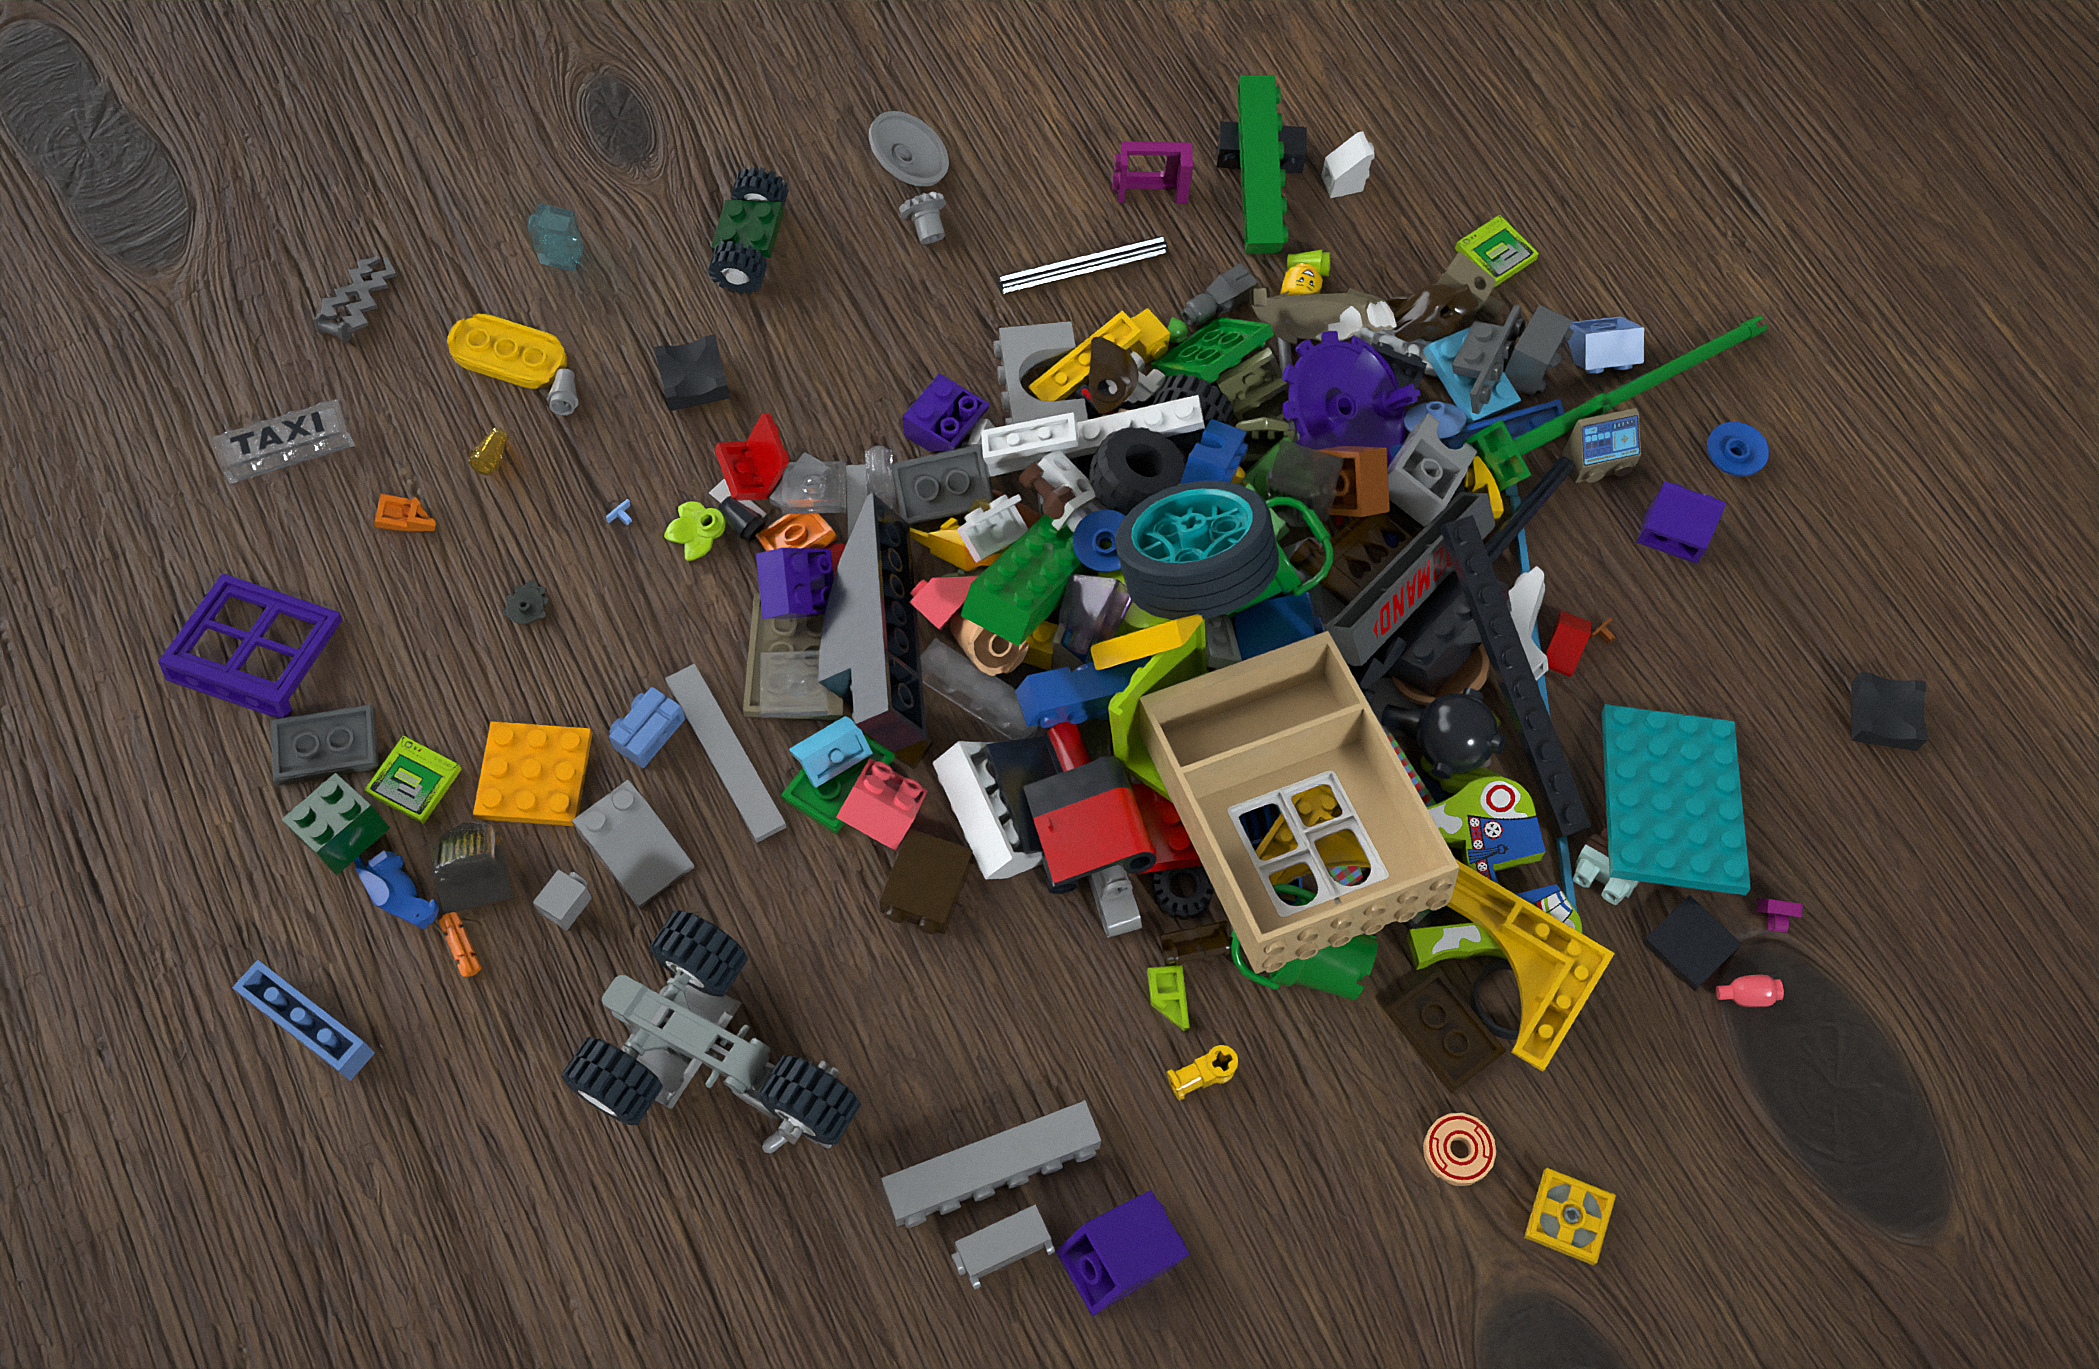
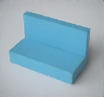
(831, 751)

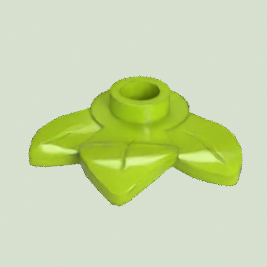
(691, 529)

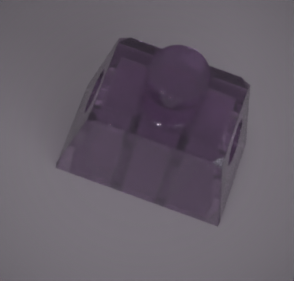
(1093, 609)

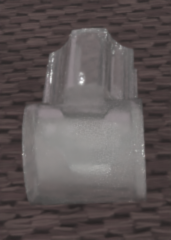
(880, 475)

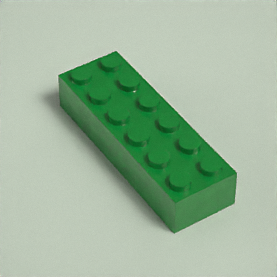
(1024, 582)

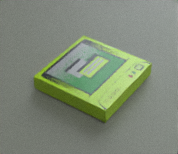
(1497, 249)
(413, 779)

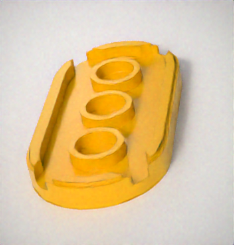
(506, 350)

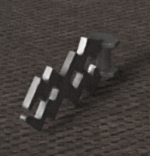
(359, 287)

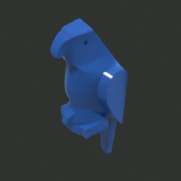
(394, 890)

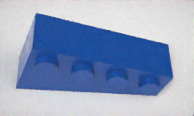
(1073, 696)

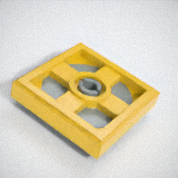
(1570, 1216)

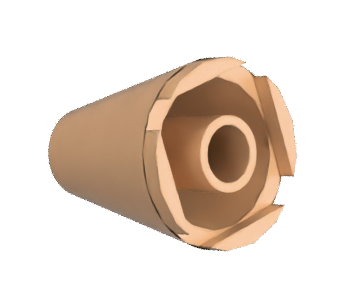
(985, 649)

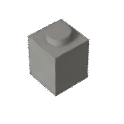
(563, 899)

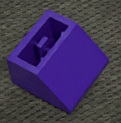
(943, 415)
(1680, 522)
(794, 582)

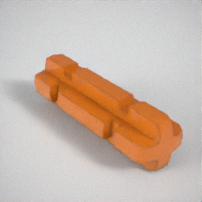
(460, 944)

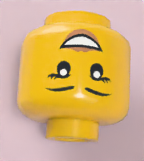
(1302, 280)

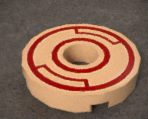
(1477, 1139)

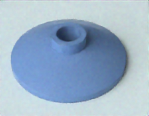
(1451, 417)

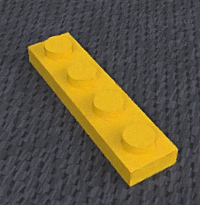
(1074, 368)

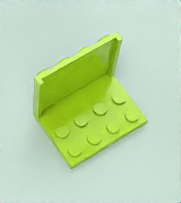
(1159, 673)

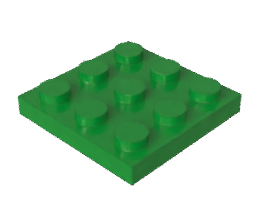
(1214, 348)

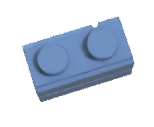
(646, 726)

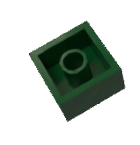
(336, 823)

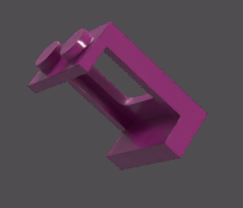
(1175, 176)

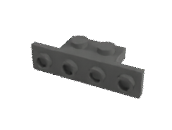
(1485, 354)

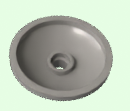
(908, 148)

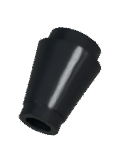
(741, 518)

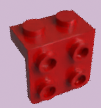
(754, 464)

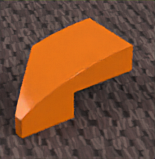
(402, 515)

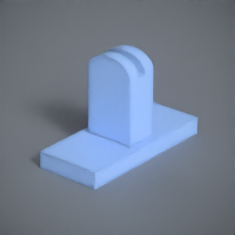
(619, 512)

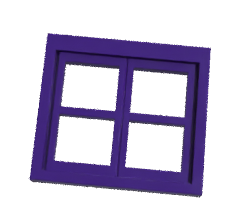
(227, 681)

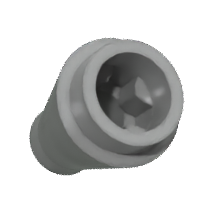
(563, 395)

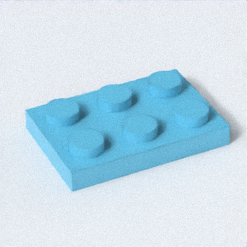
(1441, 357)

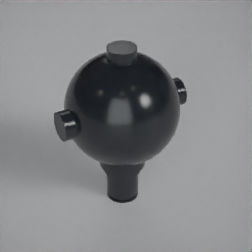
(1452, 731)

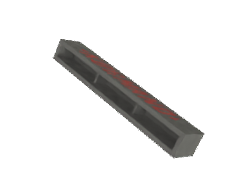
(1404, 582)

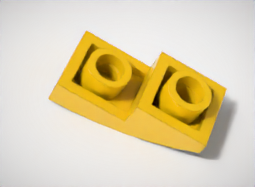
(1480, 480)

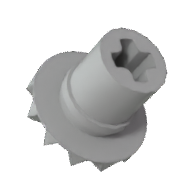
(924, 214)

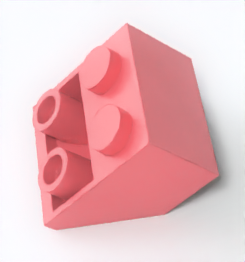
(882, 803)

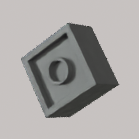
(1538, 351)

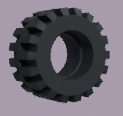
(1213, 405)

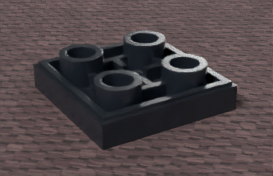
(1692, 942)

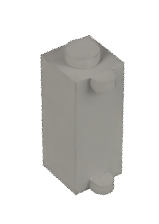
(1001, 1244)

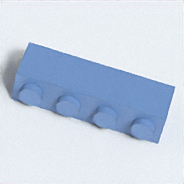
(304, 1020)

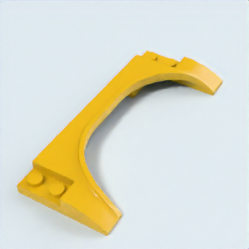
(1549, 959)

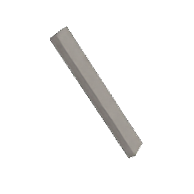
(725, 753)

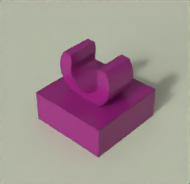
(1778, 913)

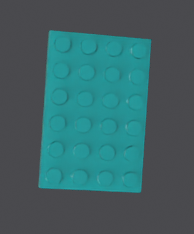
(1674, 800)

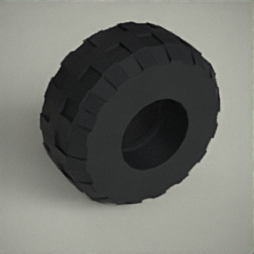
(1131, 452)

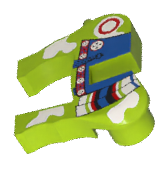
(1496, 831)

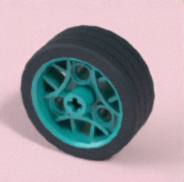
(1197, 550)

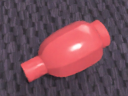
(1752, 991)

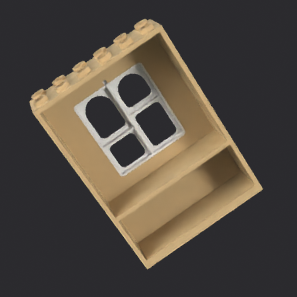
(1257, 740)

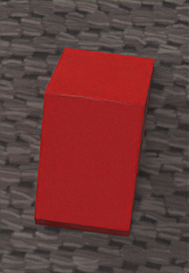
(1567, 643)

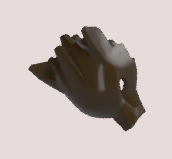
(1420, 312)

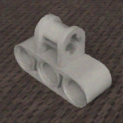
(1115, 901)

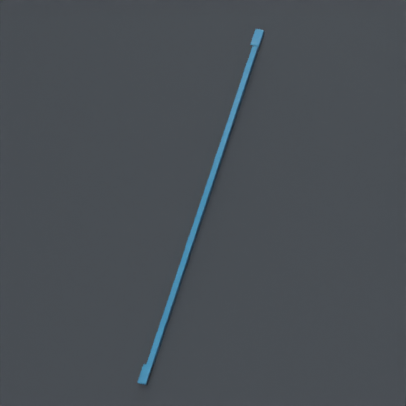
(1562, 844)

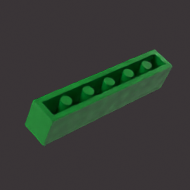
(1261, 165)

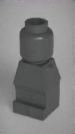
(1222, 296)

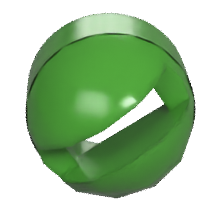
(1178, 330)

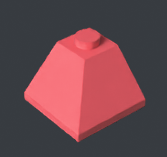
(941, 598)

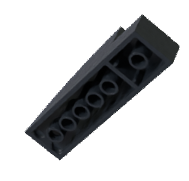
(872, 630)

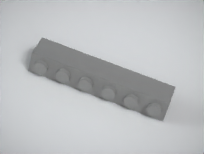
(990, 1164)

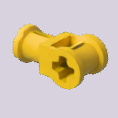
(1202, 1071)

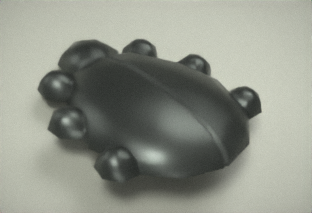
(526, 603)

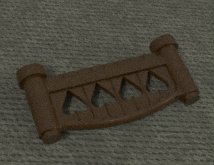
(1349, 546)

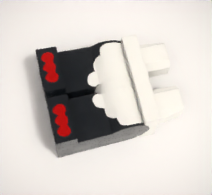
(1142, 396)

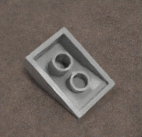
(632, 843)

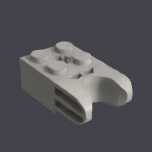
(1426, 472)

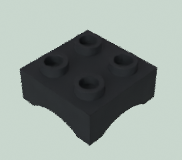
(692, 373)
(1888, 711)

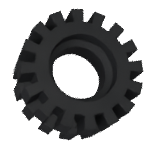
(1182, 905)

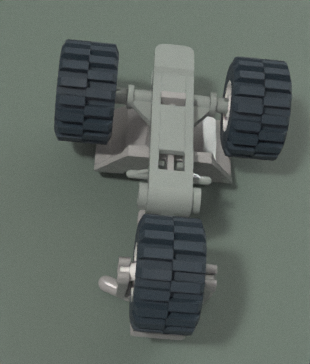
(679, 1033)

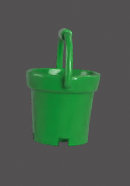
(1286, 577)
(1329, 971)

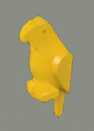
(950, 547)

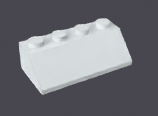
(982, 811)

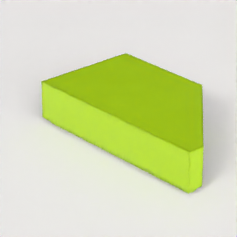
(1169, 994)

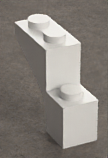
(1525, 603)

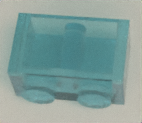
(556, 237)

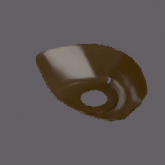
(1112, 364)

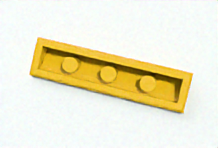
(1144, 642)

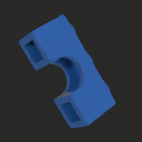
(1216, 455)

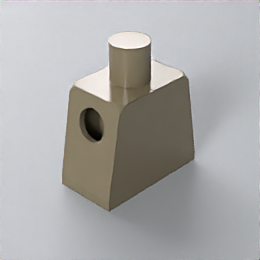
(1464, 271)

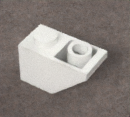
(1348, 166)

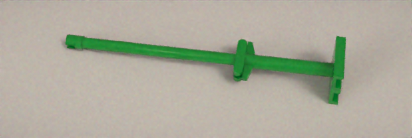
(1504, 455)

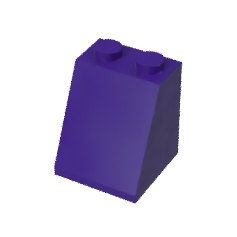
(1121, 1251)

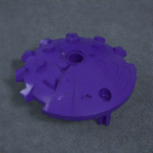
(1345, 396)

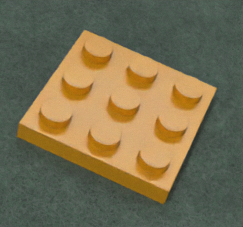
(533, 773)

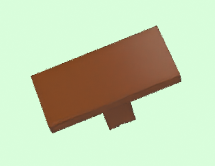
(1605, 634)

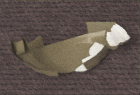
(1321, 313)

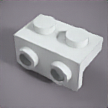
(993, 529)

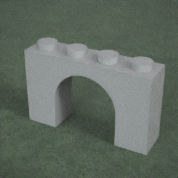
(1021, 352)

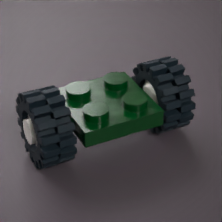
(748, 230)

